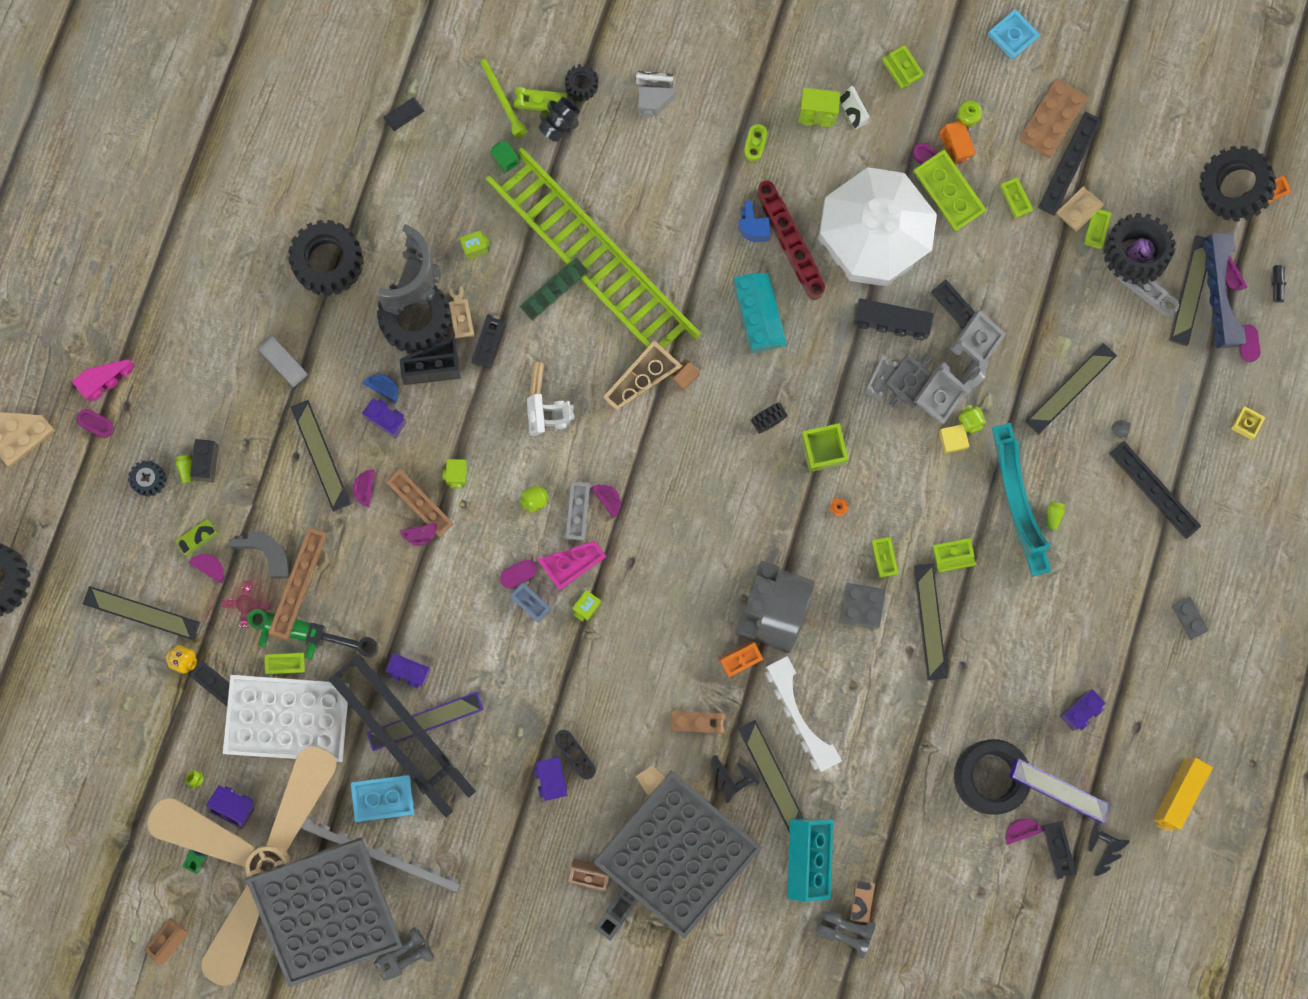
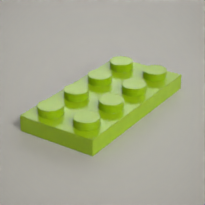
(949, 190)

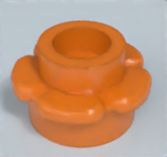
(838, 512)

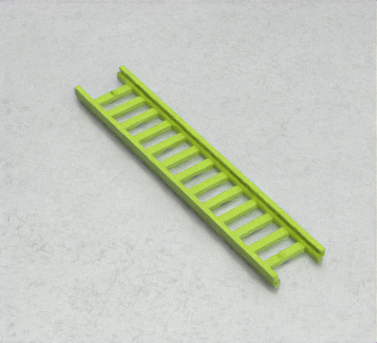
(607, 244)

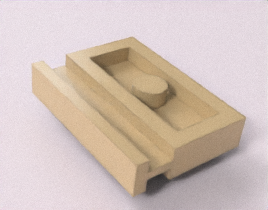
(1079, 209)

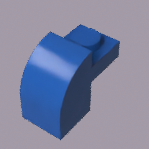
(753, 229)

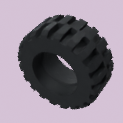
(1227, 163)
(326, 234)
(420, 339)
(15, 579)

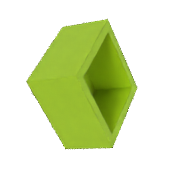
(818, 107)
(824, 447)

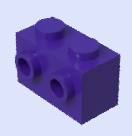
(384, 418)
(404, 668)
(1082, 710)
(551, 779)
(230, 806)

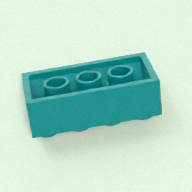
(759, 312)
(810, 859)

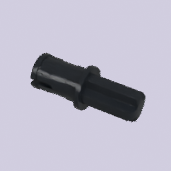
(1278, 283)

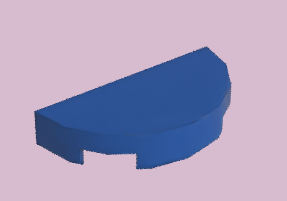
(383, 385)

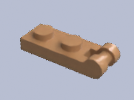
(697, 722)

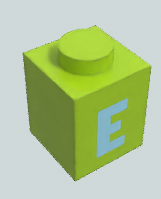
(474, 244)
(586, 606)

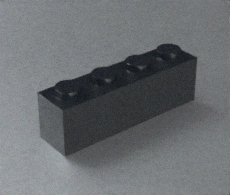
(893, 318)

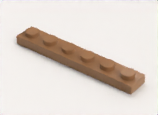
(297, 584)

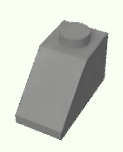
(654, 100)

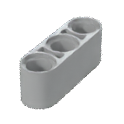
(282, 361)

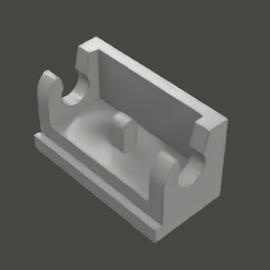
(882, 372)

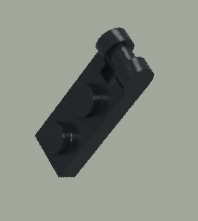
(953, 303)
(488, 342)
(1059, 849)

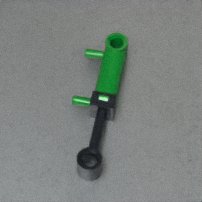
(310, 633)

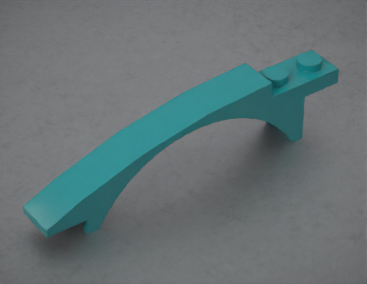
(1027, 530)

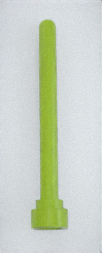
(518, 128)

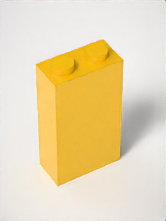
(1182, 794)

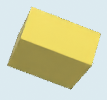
(1247, 423)
(954, 439)

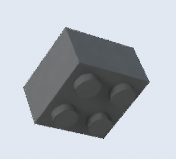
(862, 606)

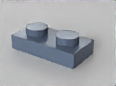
(530, 602)

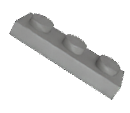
(577, 511)

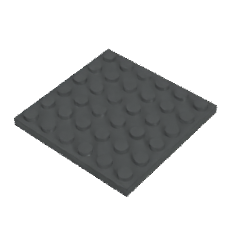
(677, 854)
(324, 912)

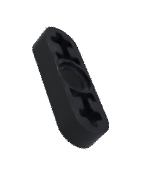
(583, 755)

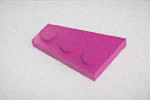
(570, 564)

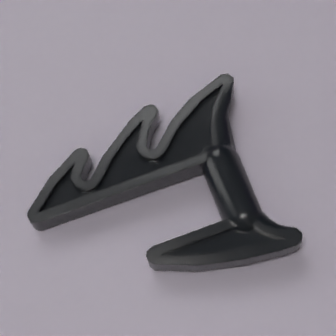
(730, 787)
(1114, 845)

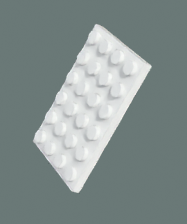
(283, 717)

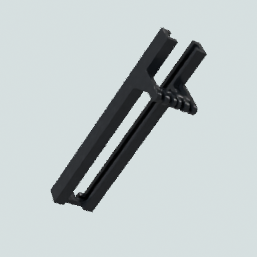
(424, 786)

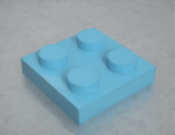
(1013, 34)

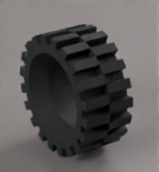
(1139, 228)

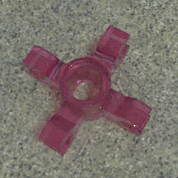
(247, 587)

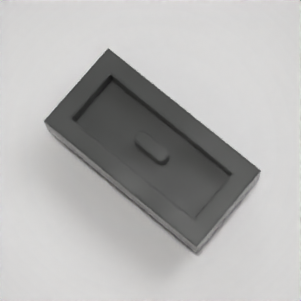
(1190, 618)

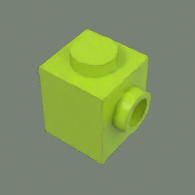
(455, 473)

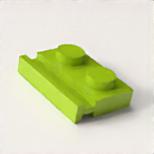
(902, 67)
(954, 555)

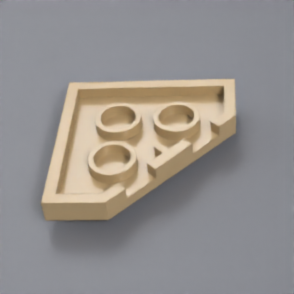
(21, 434)

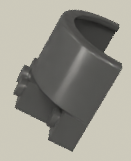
(417, 277)
(778, 605)

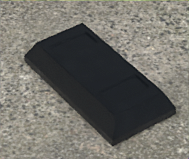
(404, 114)

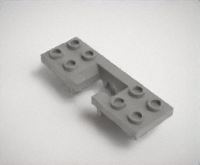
(944, 390)

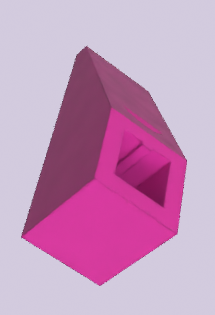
(100, 378)

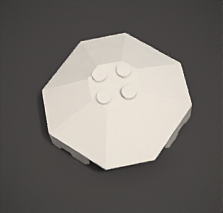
(877, 226)

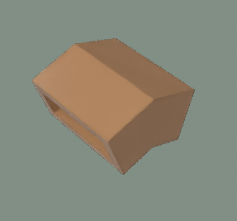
(685, 375)

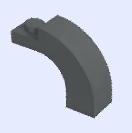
(276, 556)
(616, 914)

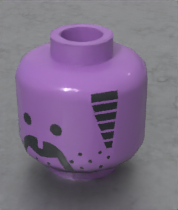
(1140, 250)

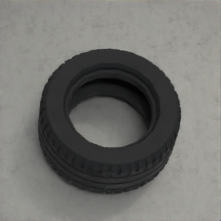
(964, 779)

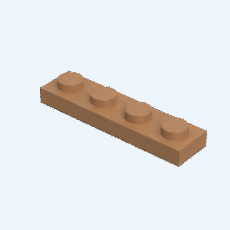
(419, 502)

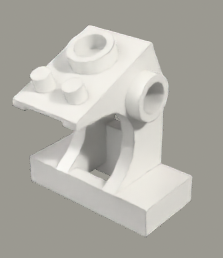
(561, 413)

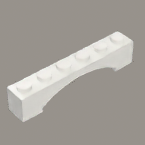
(822, 754)

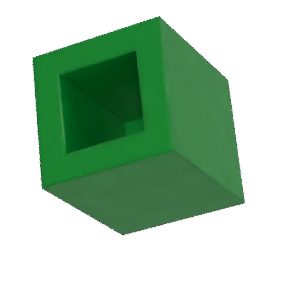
(504, 156)

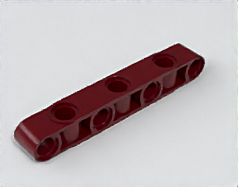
(790, 240)

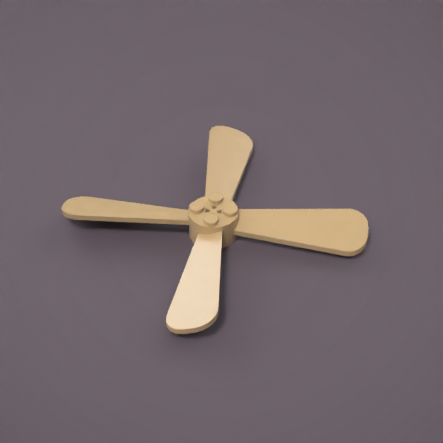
(186, 827)

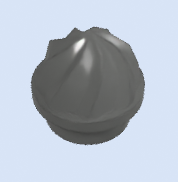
(1121, 428)

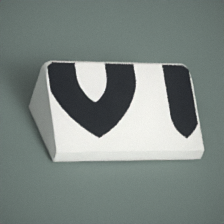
(654, 79)
(854, 108)

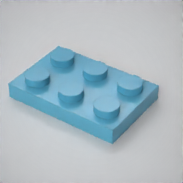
(382, 798)

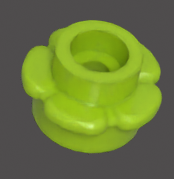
(194, 779)

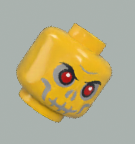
(181, 659)

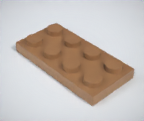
(1053, 118)

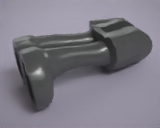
(834, 933)
(423, 952)

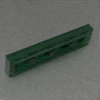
(554, 288)

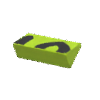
(197, 537)

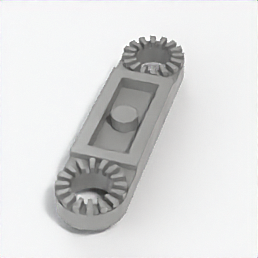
(1153, 294)

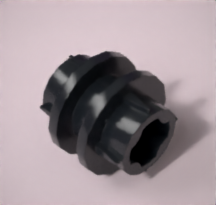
(559, 119)

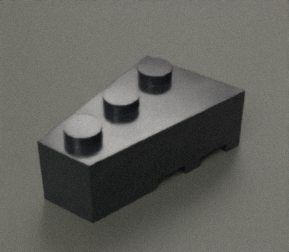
(432, 364)

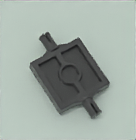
(908, 380)

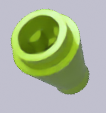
(184, 468)
(1055, 513)

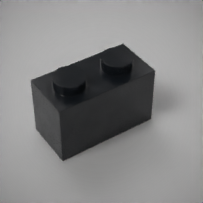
(204, 460)

